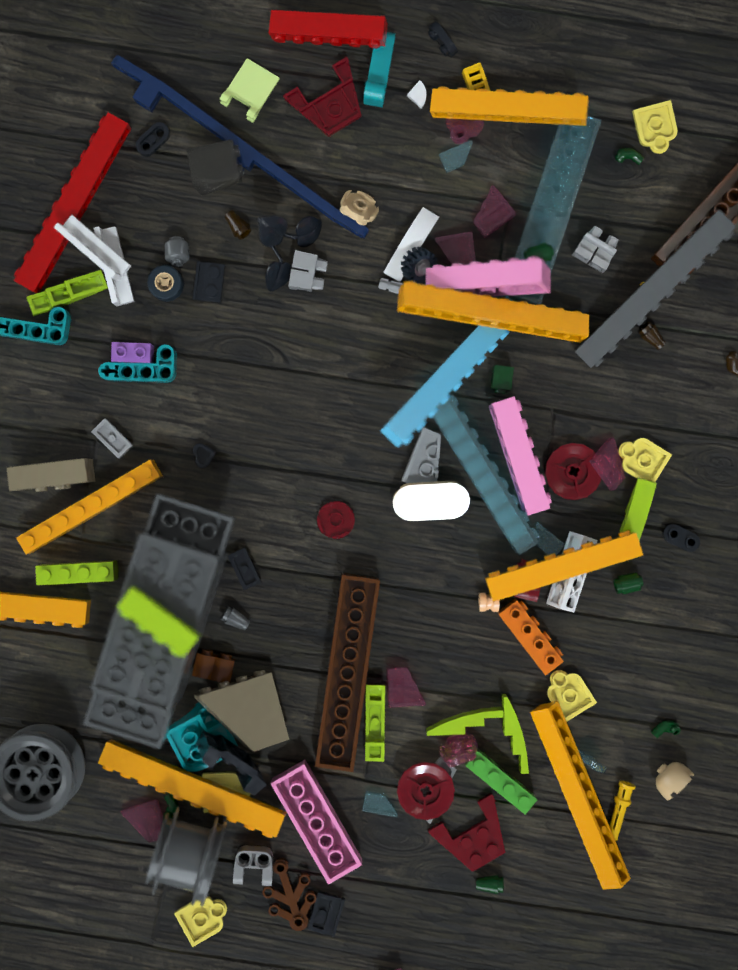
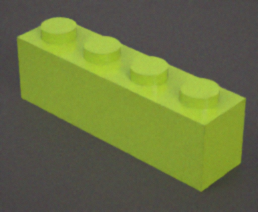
(76, 572)
(158, 621)

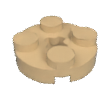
(351, 207)

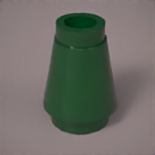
(490, 884)

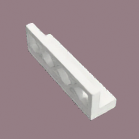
(94, 247)
(121, 290)
(564, 589)

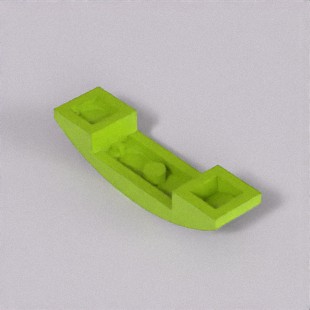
(375, 723)

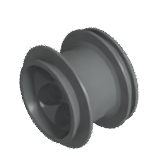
(64, 755)
(186, 856)

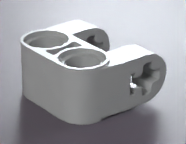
(255, 863)

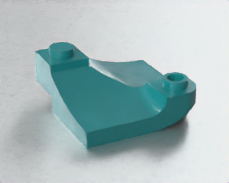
(186, 732)

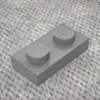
(112, 438)

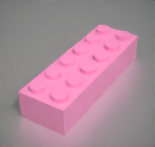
(493, 278)
(519, 456)
(316, 821)

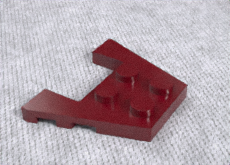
(334, 108)
(477, 844)

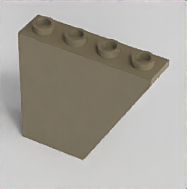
(247, 709)

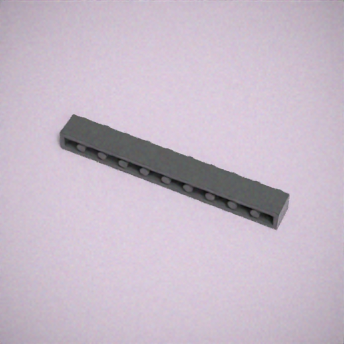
(655, 288)

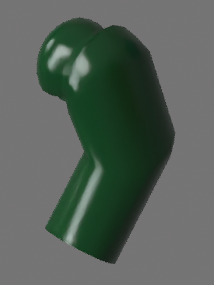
(629, 153)
(666, 726)
(172, 805)

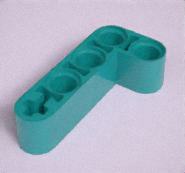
(379, 72)
(47, 330)
(138, 368)

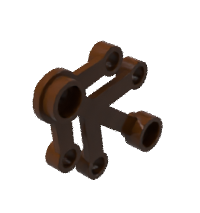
(290, 898)

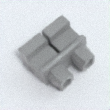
(604, 250)
(304, 271)

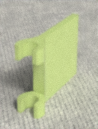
(251, 87)

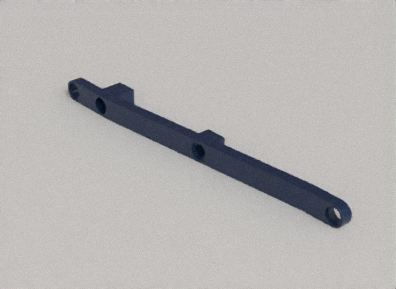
(153, 89)

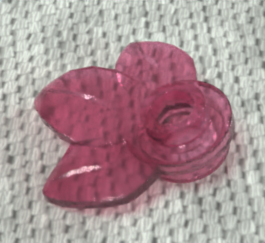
(469, 128)

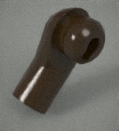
(732, 362)

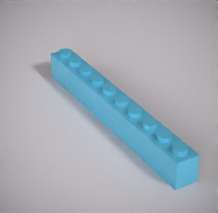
(438, 386)

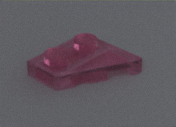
(493, 213)
(458, 247)
(608, 464)
(402, 689)

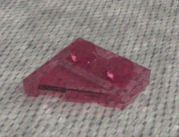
(145, 819)

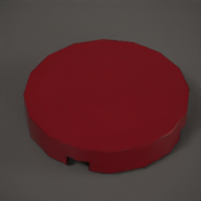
(335, 519)

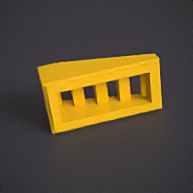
(481, 75)

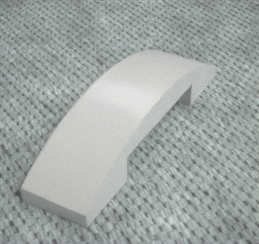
(413, 238)

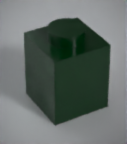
(502, 379)

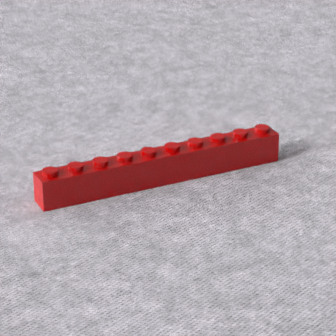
(73, 201)

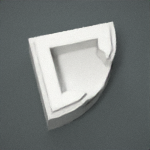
(418, 94)

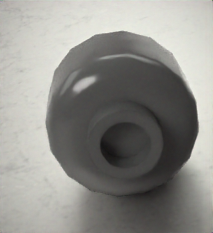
(176, 251)

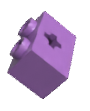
(132, 352)

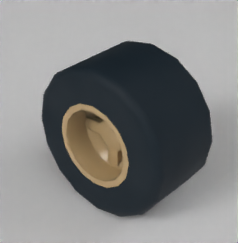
(165, 283)

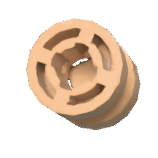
(486, 603)

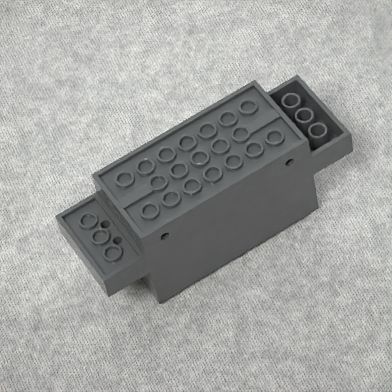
(180, 568)

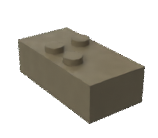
(52, 474)

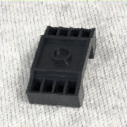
(216, 746)

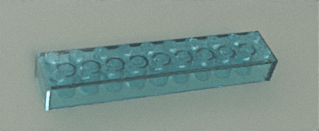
(557, 192)
(484, 476)

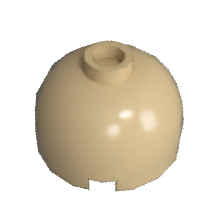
(672, 778)

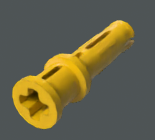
(622, 800)

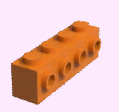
(529, 635)

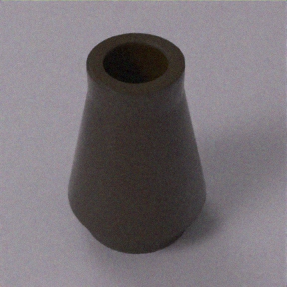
(238, 226)
(651, 335)

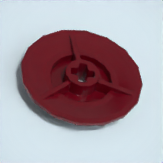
(558, 471)
(432, 803)

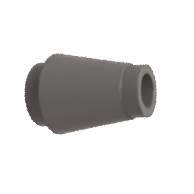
(234, 618)

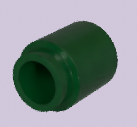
(541, 250)
(628, 583)

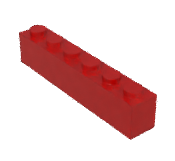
(328, 28)

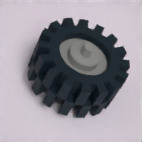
(416, 264)

